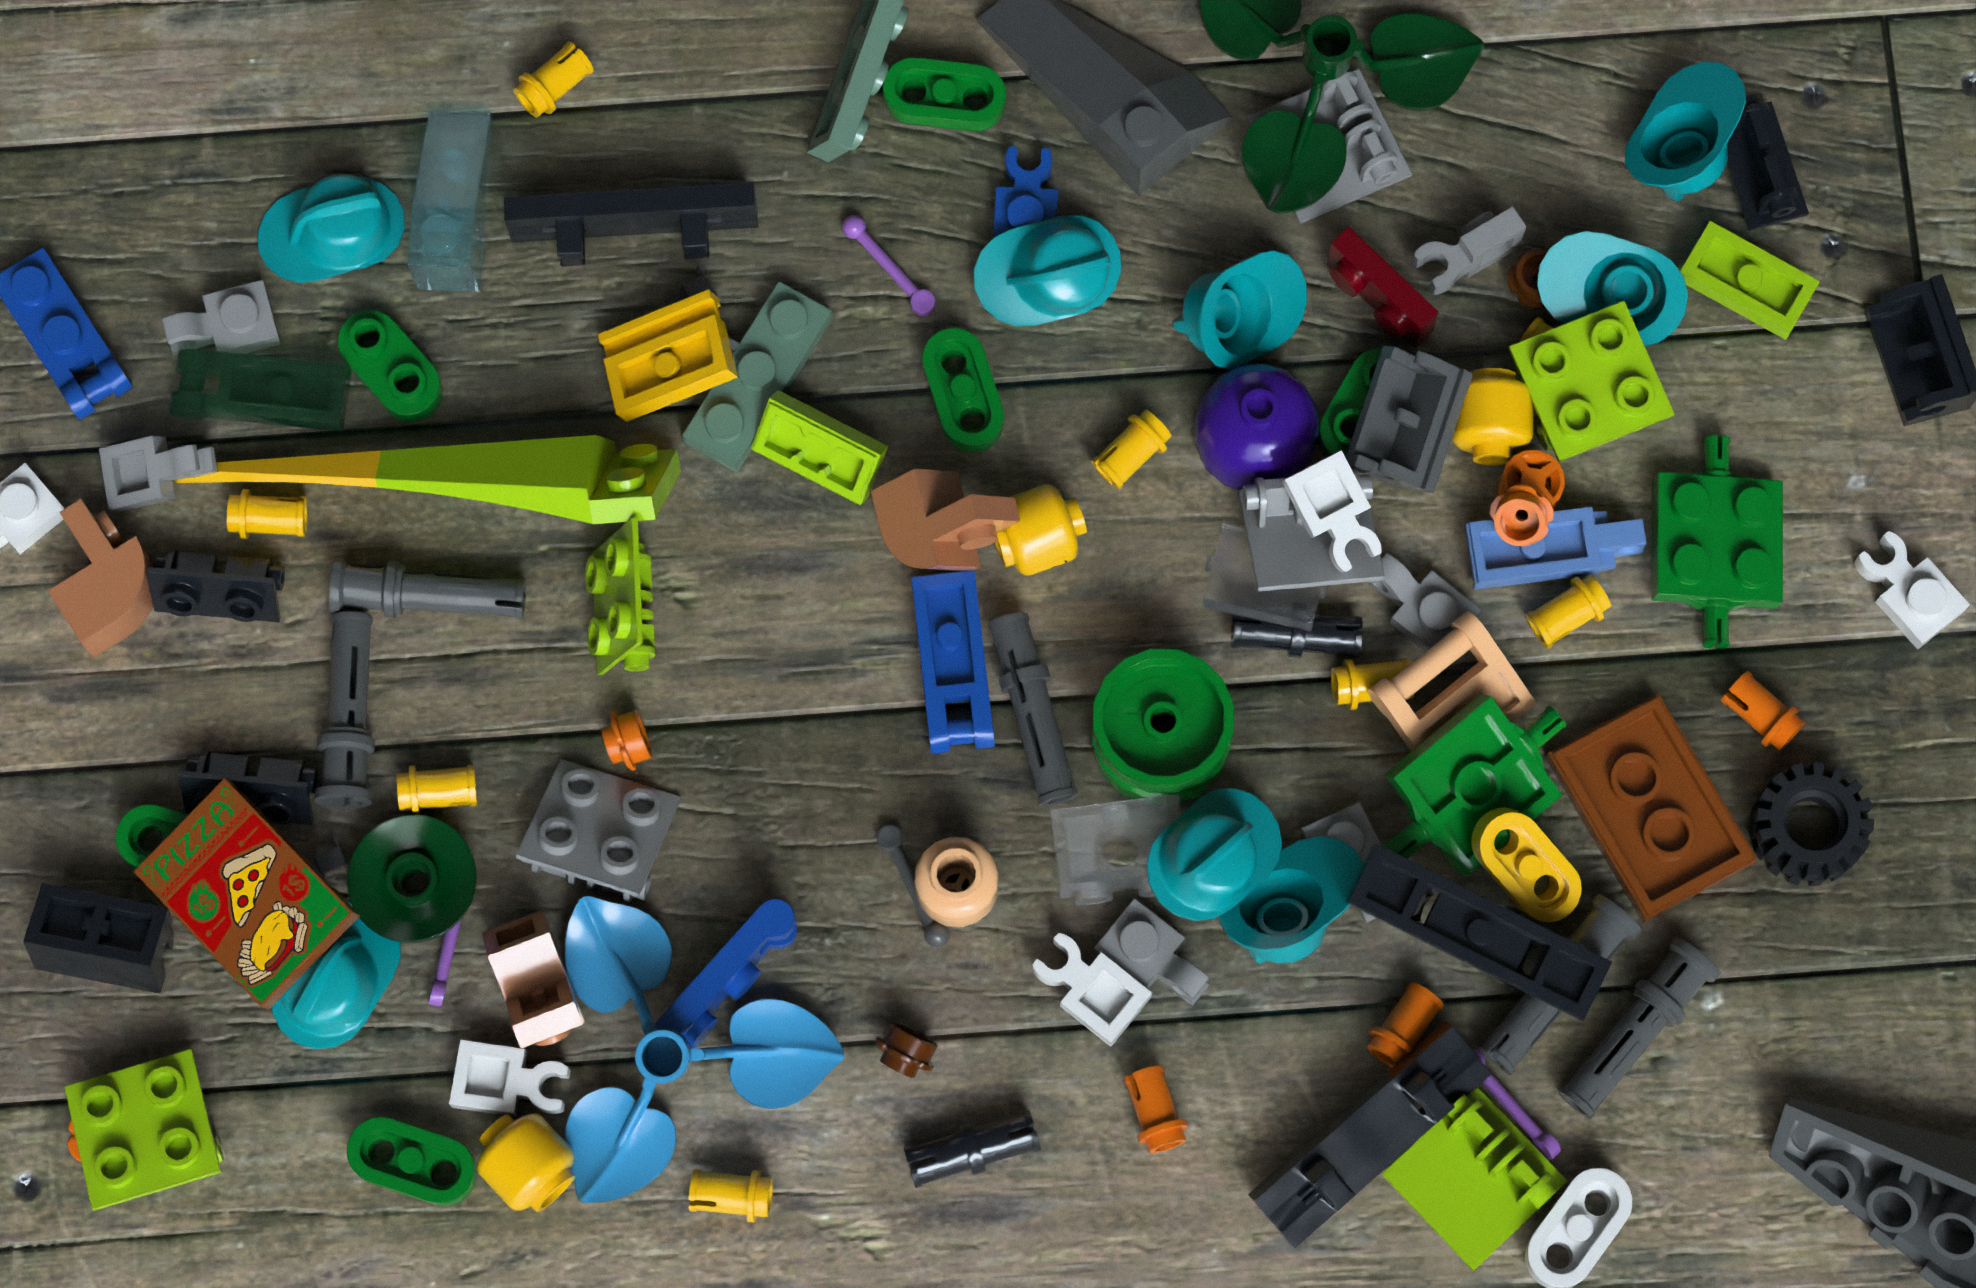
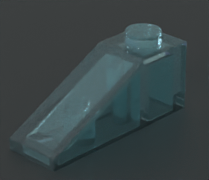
(450, 202)

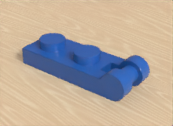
(60, 332)
(952, 659)
(730, 971)

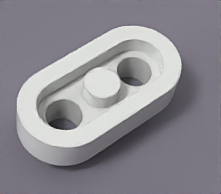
(1578, 1230)

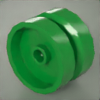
(1147, 693)

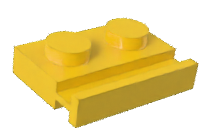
(667, 356)

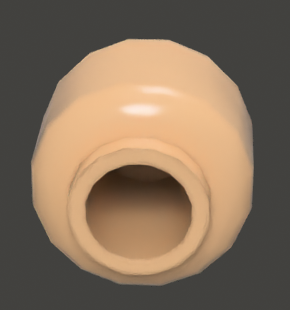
(960, 860)

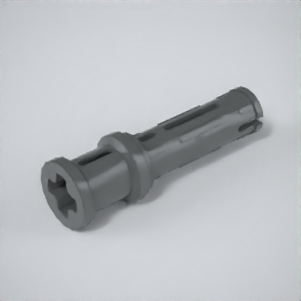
(396, 589)
(346, 740)
(1601, 932)
(1656, 1004)

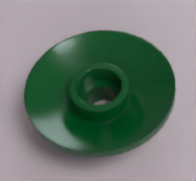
(395, 853)

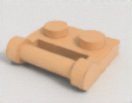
(1489, 676)

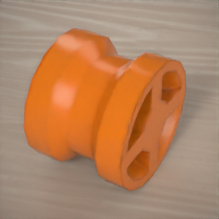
(1536, 470)

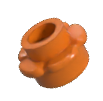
(1516, 530)
(627, 739)

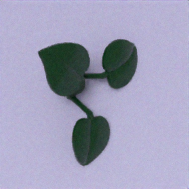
(1301, 161)

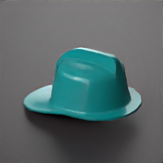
(1687, 130)
(330, 229)
(1047, 270)
(1600, 270)
(1244, 308)
(1214, 854)
(1296, 902)
(339, 989)

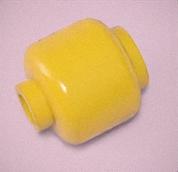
(1494, 417)
(1045, 531)
(525, 1162)

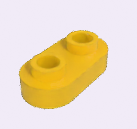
(1524, 862)

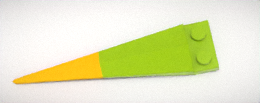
(554, 476)

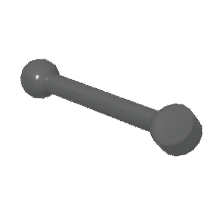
(890, 841)

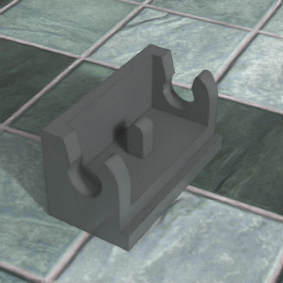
(1408, 419)

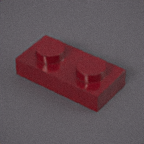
(1396, 303)

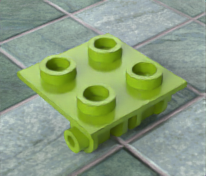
(1591, 382)
(621, 582)
(143, 1130)
(1474, 1178)

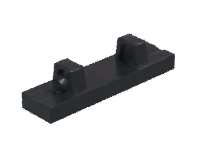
(631, 212)
(1479, 932)
(1369, 1134)

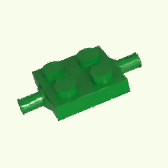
(1717, 541)
(1467, 770)

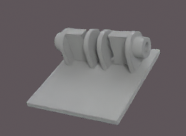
(1372, 152)
(1283, 550)
(598, 830)

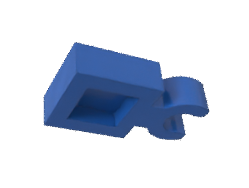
(1026, 200)

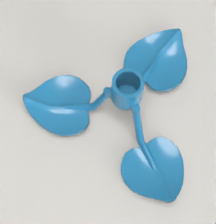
(620, 1142)

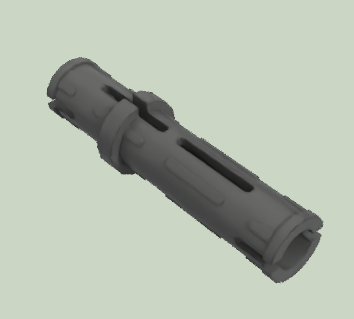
(1026, 685)

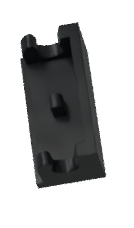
(1923, 351)
(99, 937)

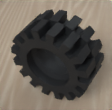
(1829, 790)

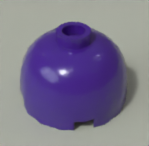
(1255, 425)

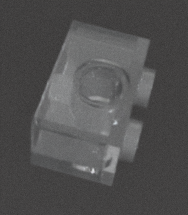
(1084, 830)

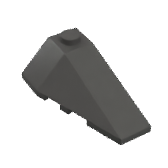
(1115, 92)
(1895, 1177)

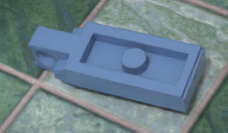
(1575, 545)

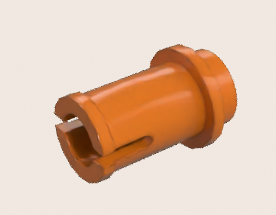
(1763, 711)
(1404, 1024)
(1155, 1110)

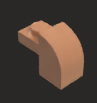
(934, 525)
(110, 594)
(533, 980)

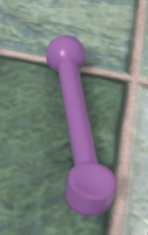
(922, 300)
(440, 980)
(1541, 1140)

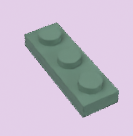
(856, 78)
(765, 362)

